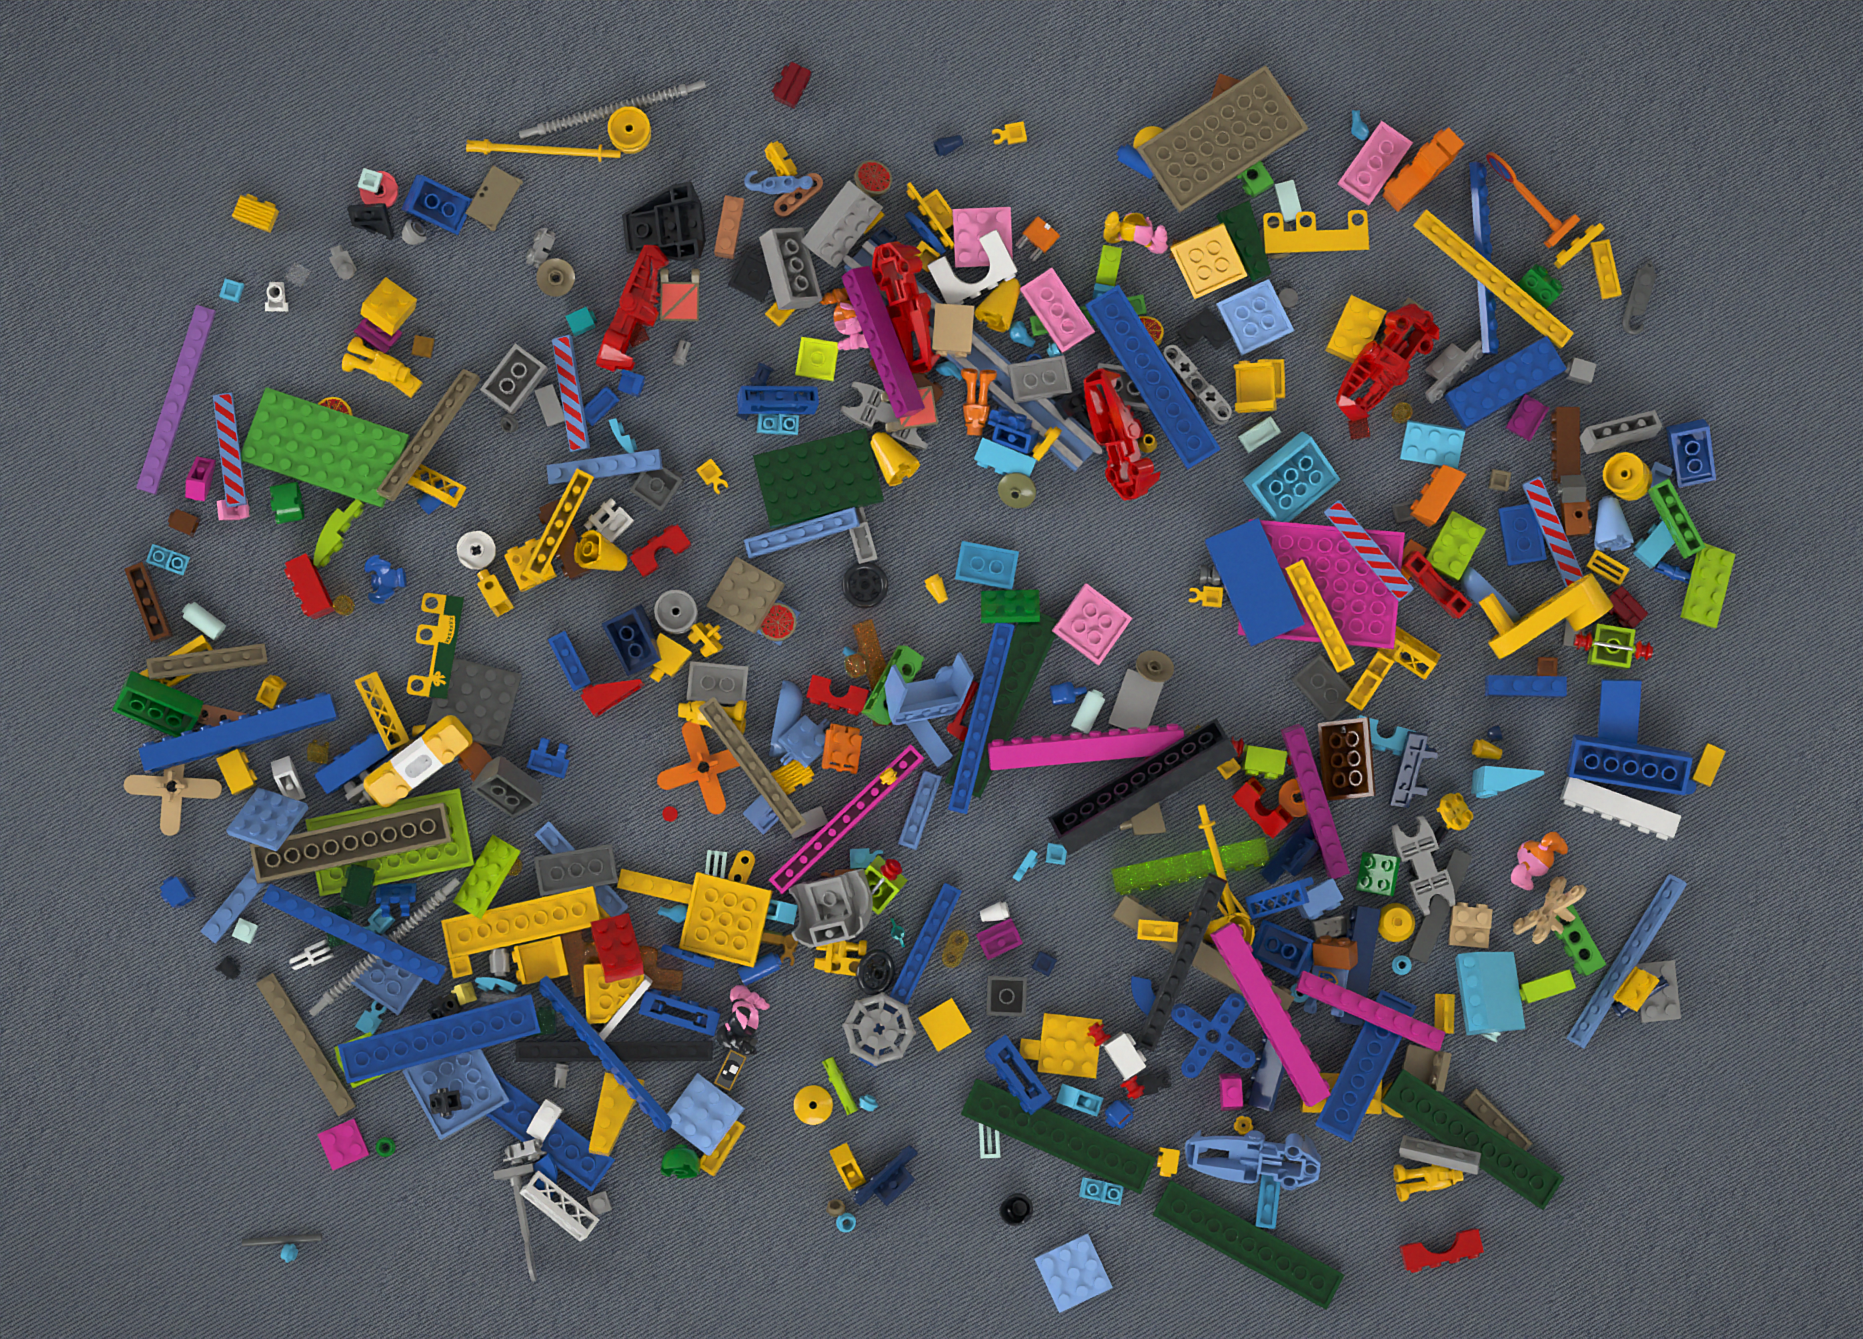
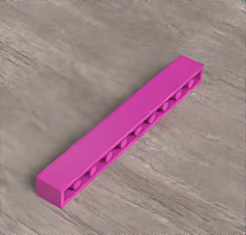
(1081, 747)
(844, 821)
(1270, 1014)

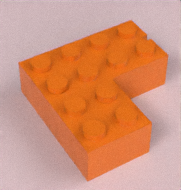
(1425, 167)

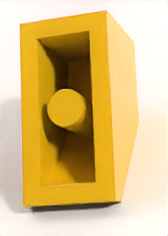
(847, 1166)

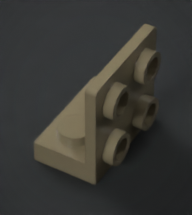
(1427, 1065)

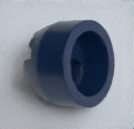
(1494, 733)

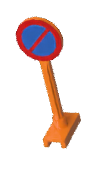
(1555, 224)

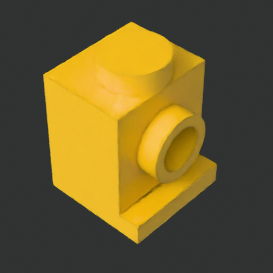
(1168, 1161)

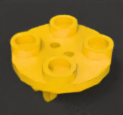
(1455, 811)

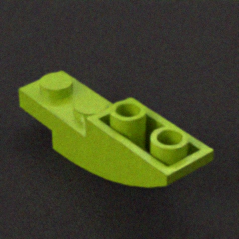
(329, 538)

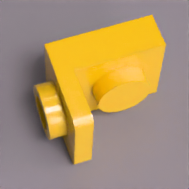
(270, 691)

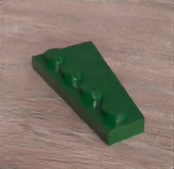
(1246, 239)

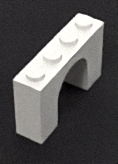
(956, 290)

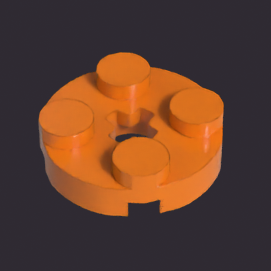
(1287, 801)

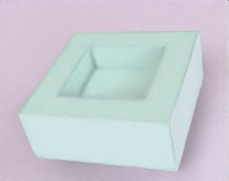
(370, 180)
(245, 930)

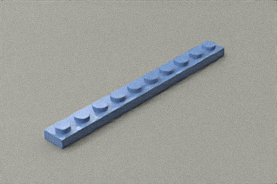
(1626, 960)

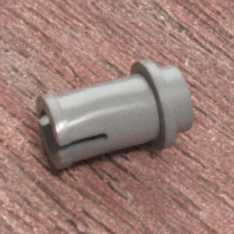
(680, 355)
(560, 1075)

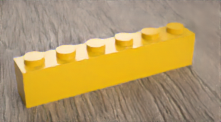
(558, 525)

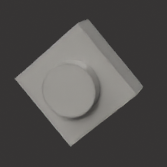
(599, 1203)

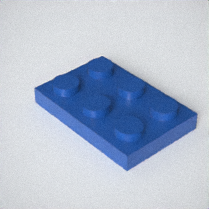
(1521, 535)

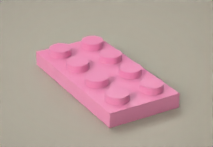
(1375, 163)
(1057, 310)

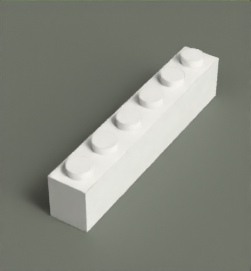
(1620, 807)

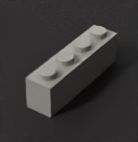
(1620, 432)

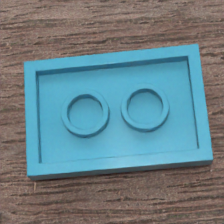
(1432, 444)

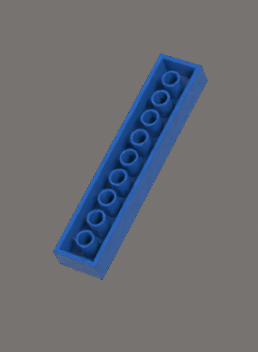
(239, 733)

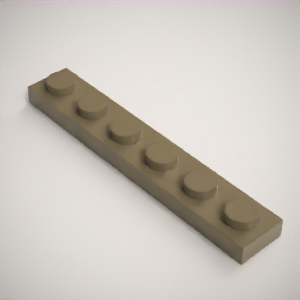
(206, 661)

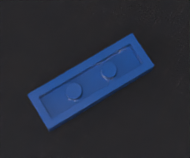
(569, 661)

